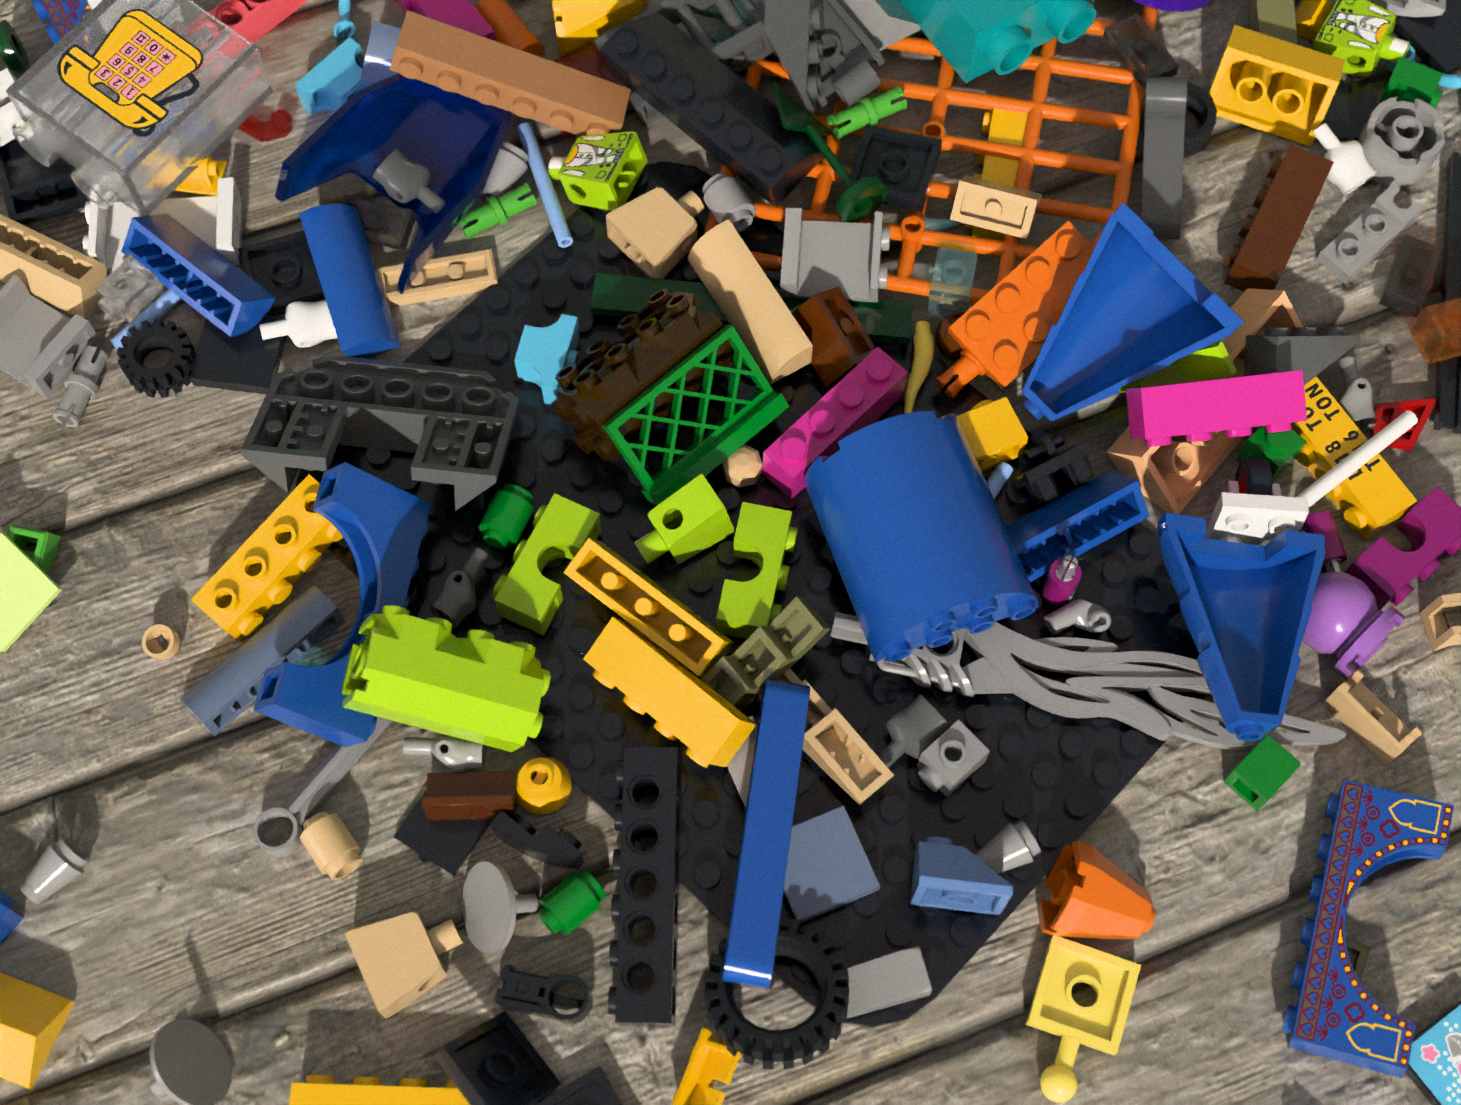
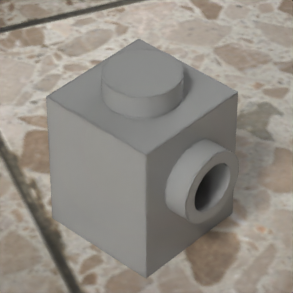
(951, 759)

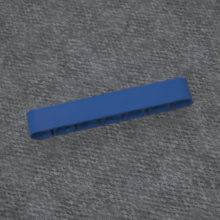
(766, 835)

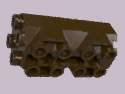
(621, 371)

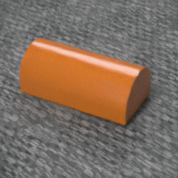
(509, 26)

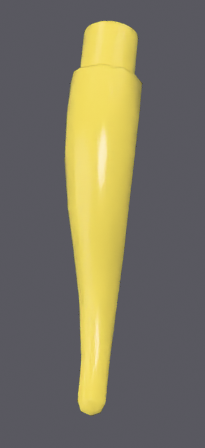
(923, 357)

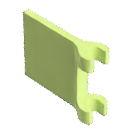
(23, 591)

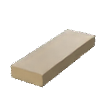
(441, 278)

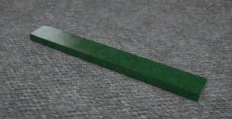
(627, 295)

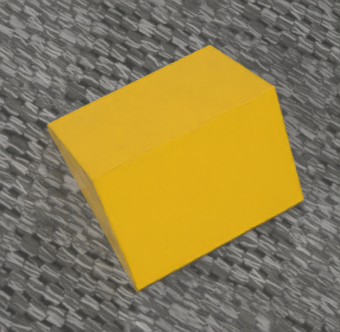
(28, 1028)

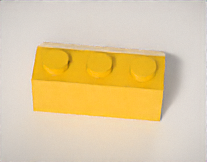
(1275, 85)

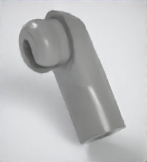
(1078, 614)

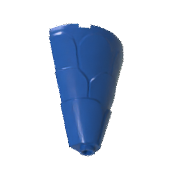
(1123, 321)
(1244, 615)

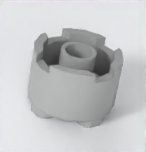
(1402, 141)

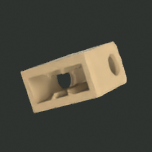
(655, 229)
(401, 958)

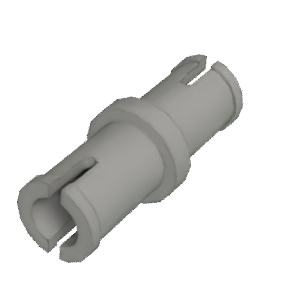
(80, 386)

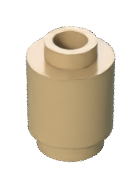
(331, 845)

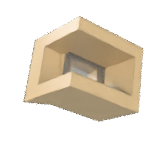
(1443, 621)

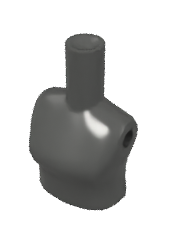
(407, 180)
(458, 592)
(913, 731)

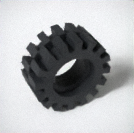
(151, 339)

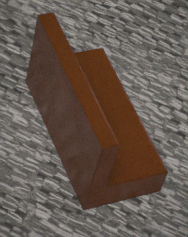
(835, 334)
(469, 795)

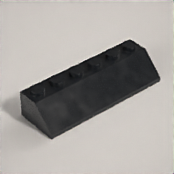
(710, 105)

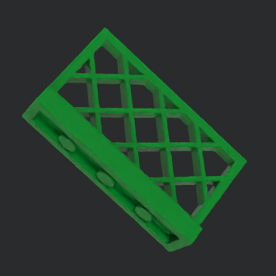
(708, 448)

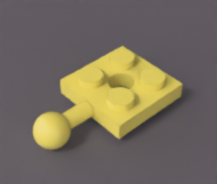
(1060, 1015)

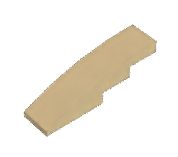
(839, 747)

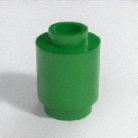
(507, 516)
(571, 903)

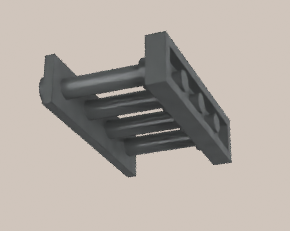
(735, 53)

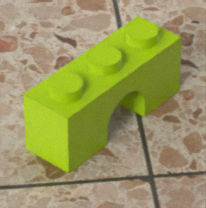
(558, 533)
(762, 537)

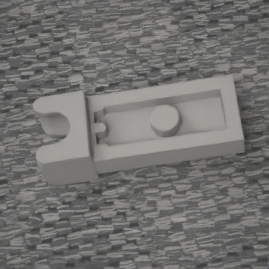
(1368, 235)

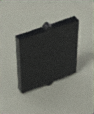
(1350, 110)
(441, 841)

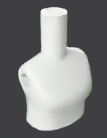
(1350, 163)
(304, 323)

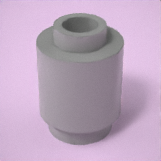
(728, 201)

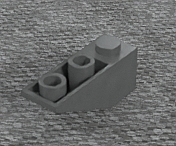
(793, 35)
(1299, 351)

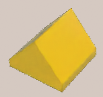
(1311, 17)

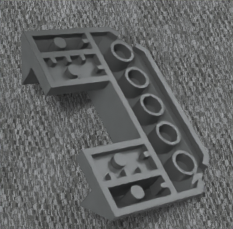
(443, 414)

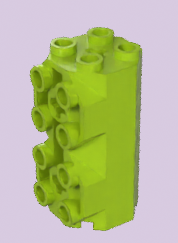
(445, 683)

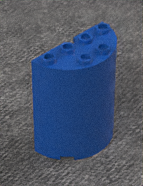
(917, 534)

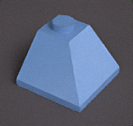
(956, 879)

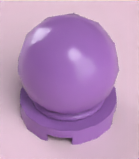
(1347, 621)

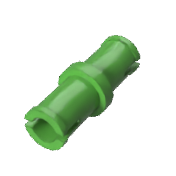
(867, 112)
(497, 210)

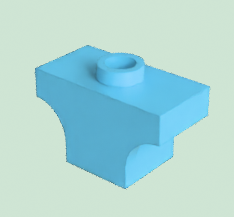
(333, 79)
(546, 352)

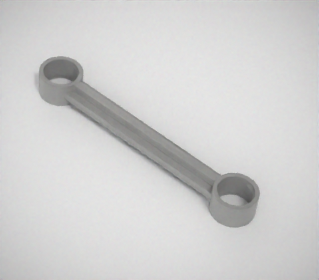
(313, 792)

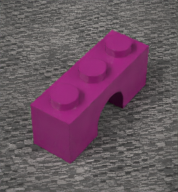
(1431, 529)

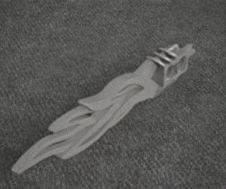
(1100, 692)

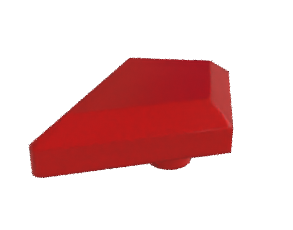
(1391, 410)

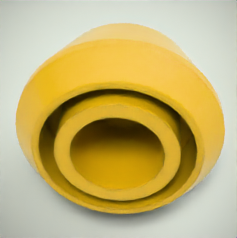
(541, 796)

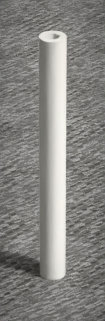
(1359, 457)

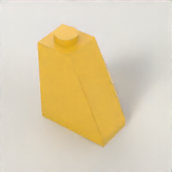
(586, 20)

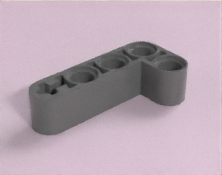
(1163, 155)

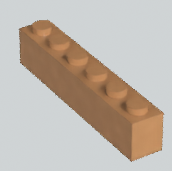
(508, 78)

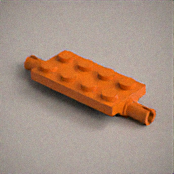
(1012, 320)

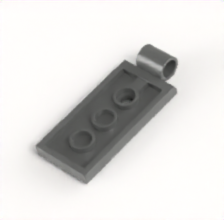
(850, 66)

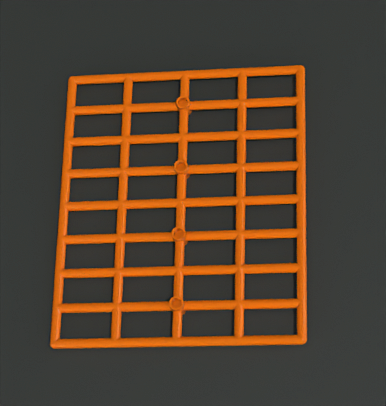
(912, 229)

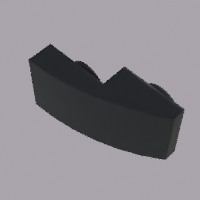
(548, 847)

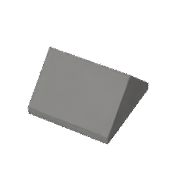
(881, 20)

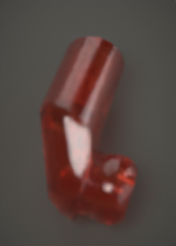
(269, 130)

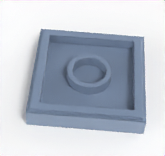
(826, 866)

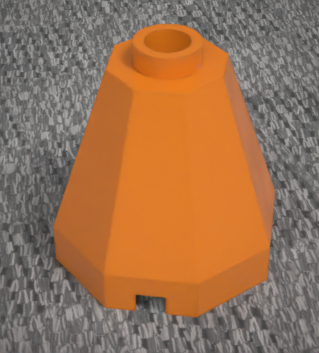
(1093, 898)

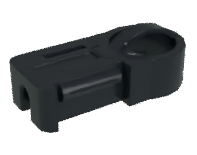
(536, 995)

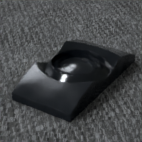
(35, 190)

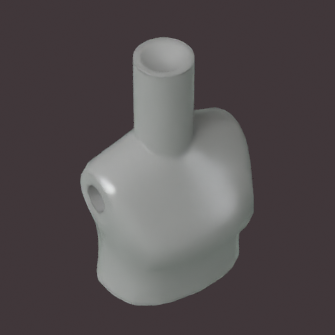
(1356, 396)
(459, 757)

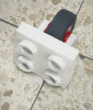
(1254, 507)

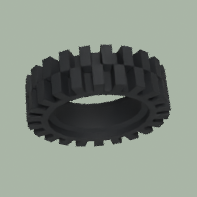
(788, 1043)

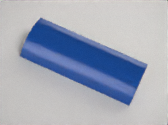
(197, 273)
(349, 280)
(1077, 521)

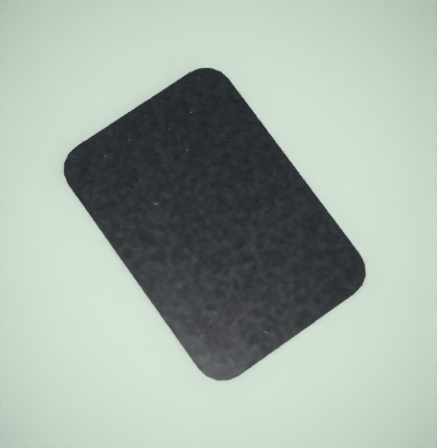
(1039, 765)

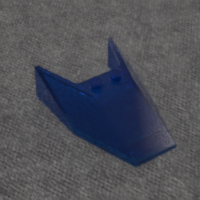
(431, 126)

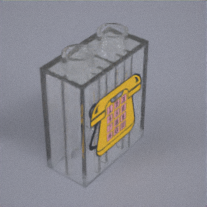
(138, 98)

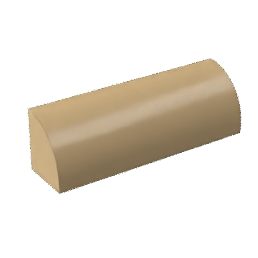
(50, 269)
(750, 302)

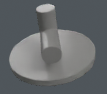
(492, 906)
(189, 1064)

